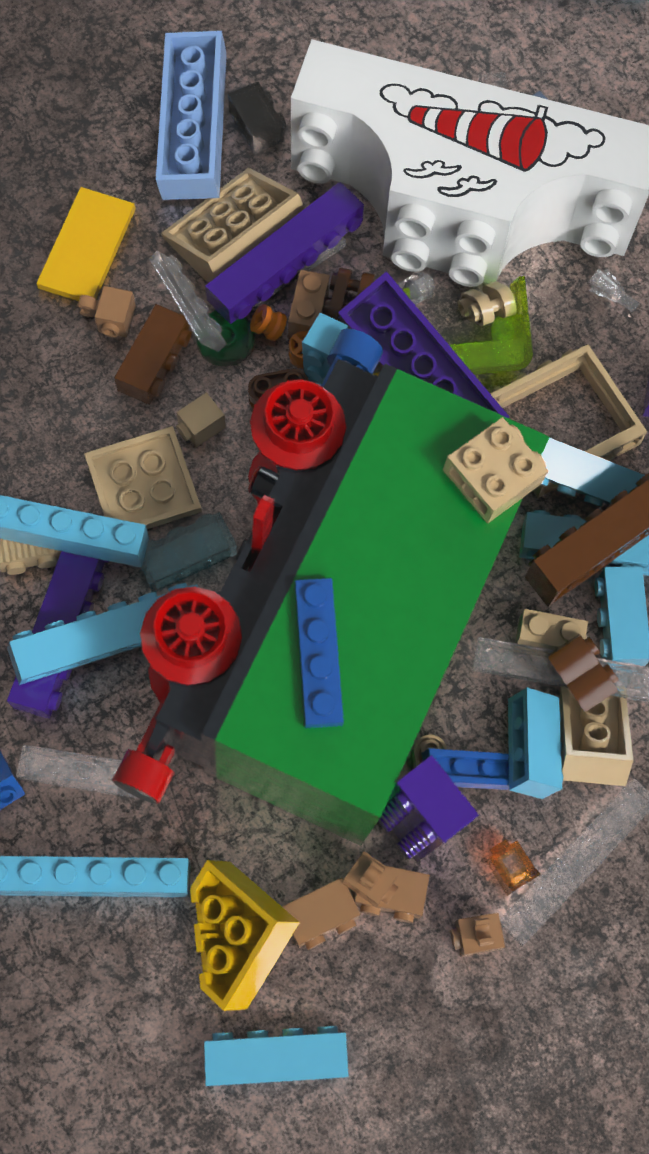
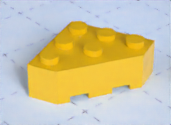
(237, 934)

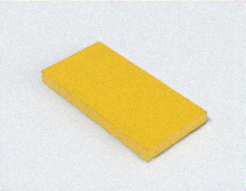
(86, 245)

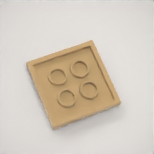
(144, 479)

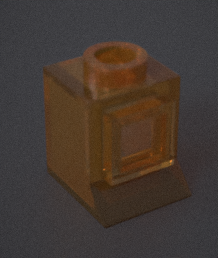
(511, 866)

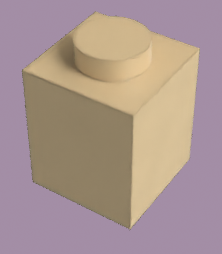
(200, 420)

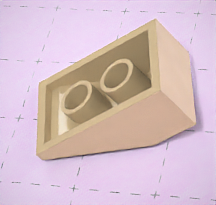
(595, 741)

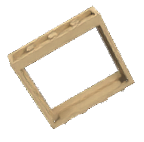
(585, 360)

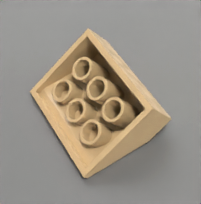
(231, 226)

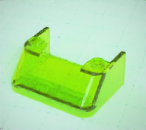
(510, 340)

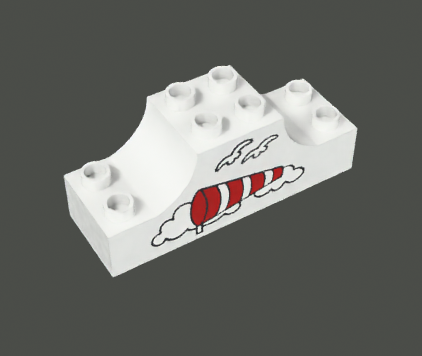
(465, 165)

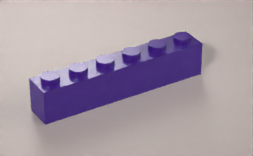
(285, 253)
(67, 597)

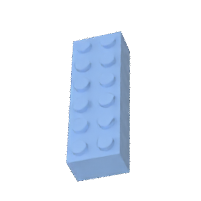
(191, 115)

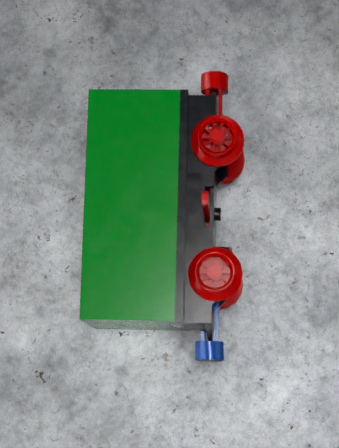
(345, 494)

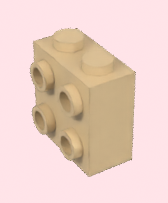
(495, 469)

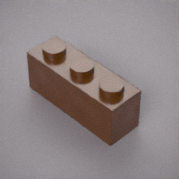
(153, 354)

